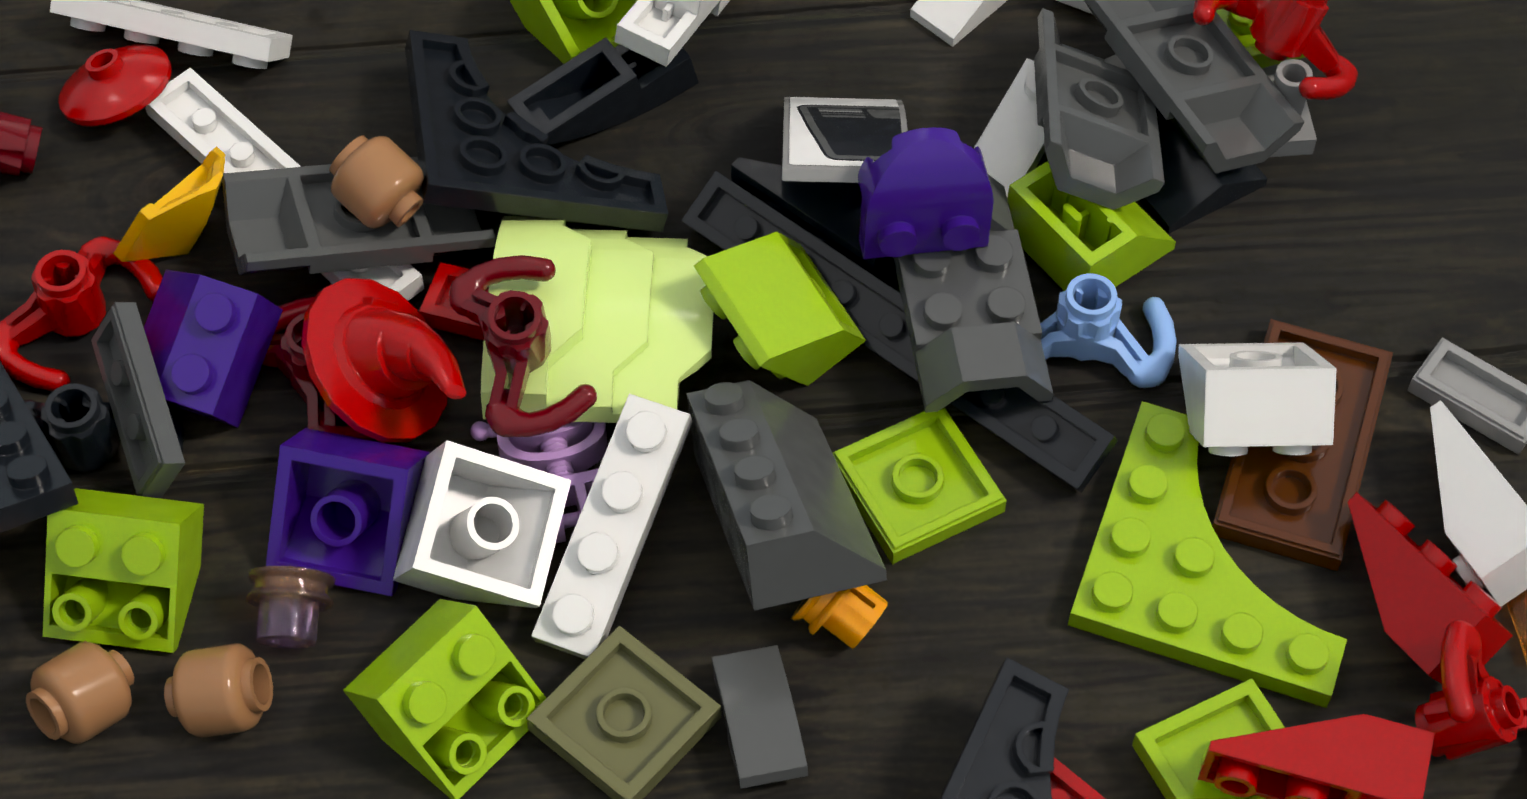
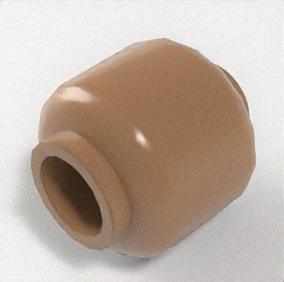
(377, 182)
(219, 690)
(80, 692)

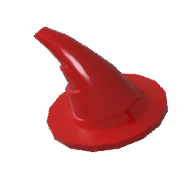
(378, 360)

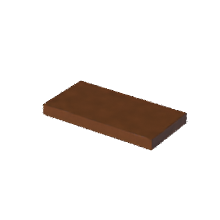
(1301, 501)

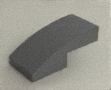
(759, 716)

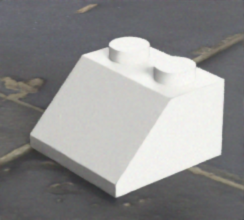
(1258, 396)
(482, 528)

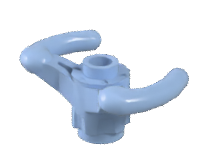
(1090, 329)

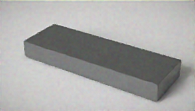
(137, 400)

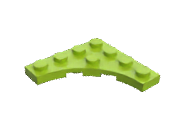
(1174, 589)

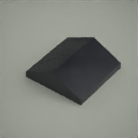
(1190, 183)

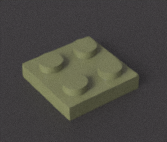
(624, 717)

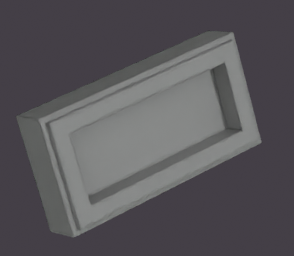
(1474, 394)

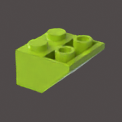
(1079, 236)
(779, 308)
(121, 569)
(448, 696)

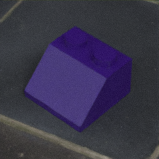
(209, 343)
(343, 507)

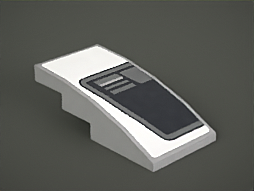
(835, 135)

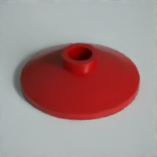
(115, 84)

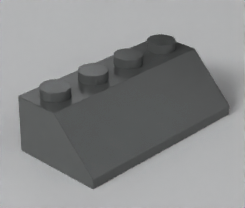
(779, 496)

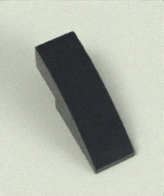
(601, 91)

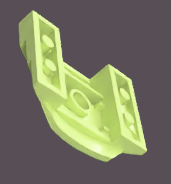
(617, 313)

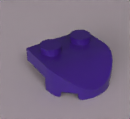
(924, 196)

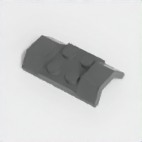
(1200, 79)
(1095, 123)
(295, 222)
(974, 316)

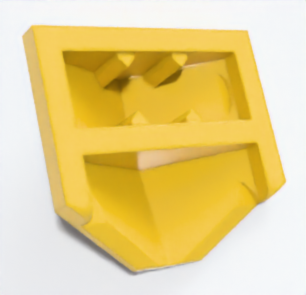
(177, 218)

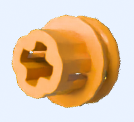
(844, 613)

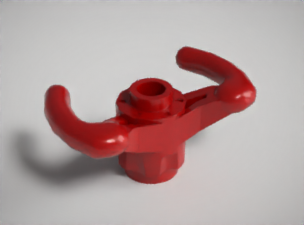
(1290, 30)
(67, 303)
(1473, 707)

